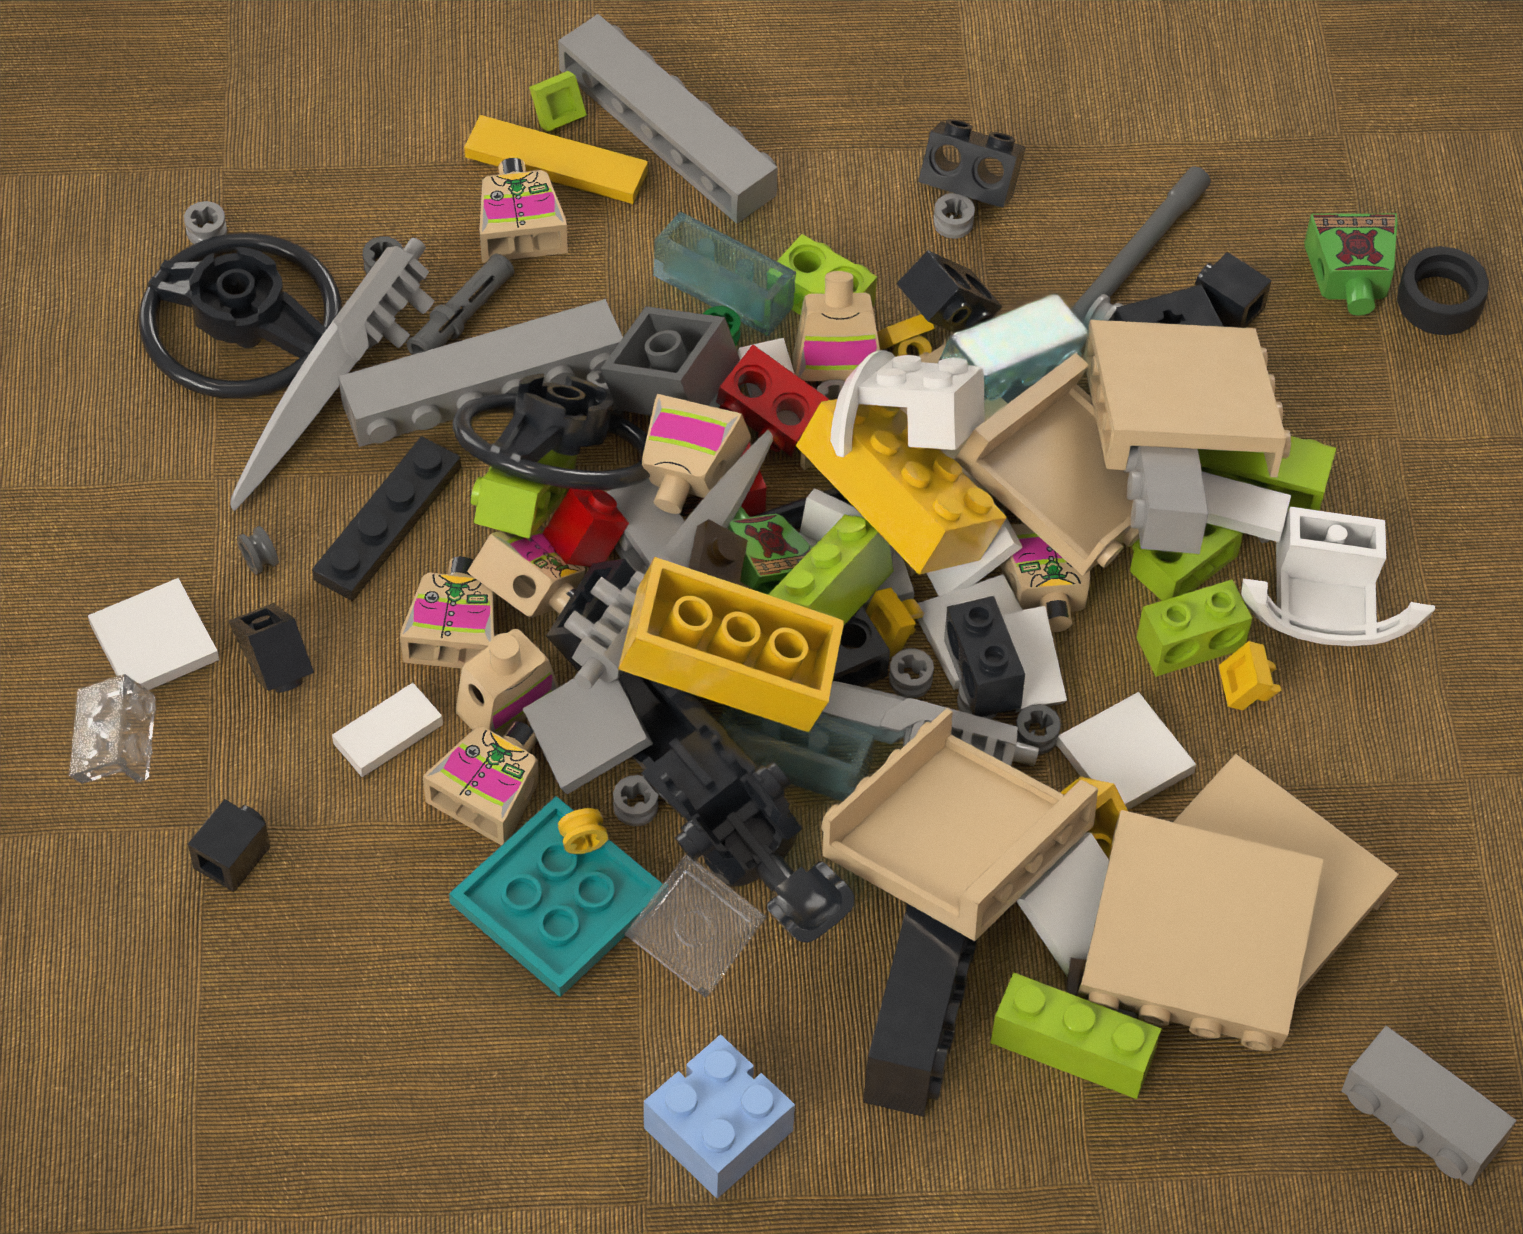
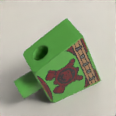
(1352, 257)
(770, 550)

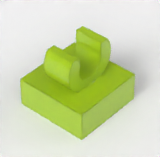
(557, 101)

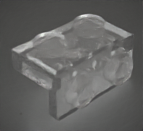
(112, 730)

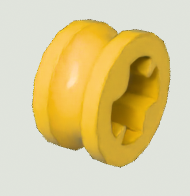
(582, 831)

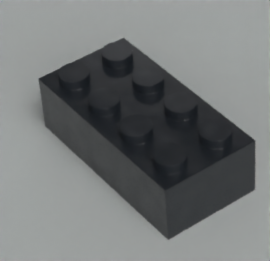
(918, 1014)

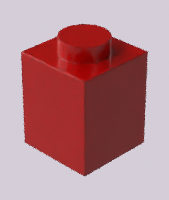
(585, 527)

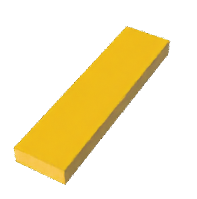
(563, 159)

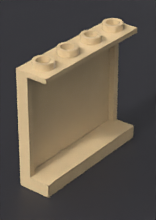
(1183, 390)
(1051, 471)
(1256, 809)
(954, 828)
(1201, 930)

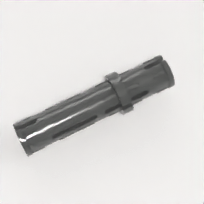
(491, 276)

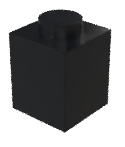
(1234, 290)
(229, 844)

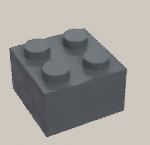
(670, 356)

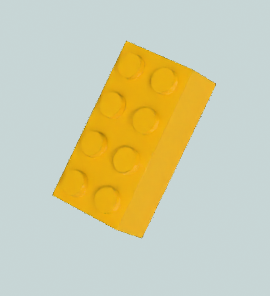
(905, 492)
(731, 645)

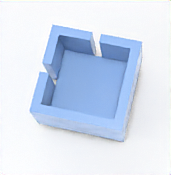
(718, 1116)

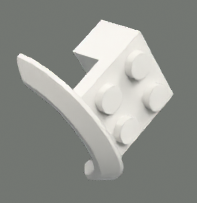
(940, 399)
(1329, 582)

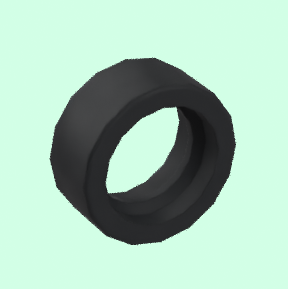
(1449, 264)

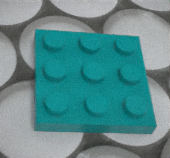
(551, 905)

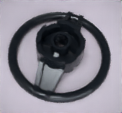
(238, 302)
(547, 420)

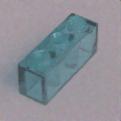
(724, 272)
(1019, 344)
(824, 760)

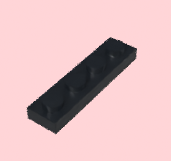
(386, 518)

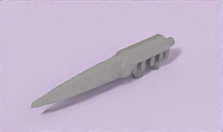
(355, 329)
(604, 641)
(898, 717)

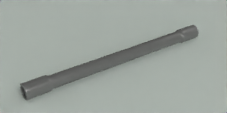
(1178, 201)

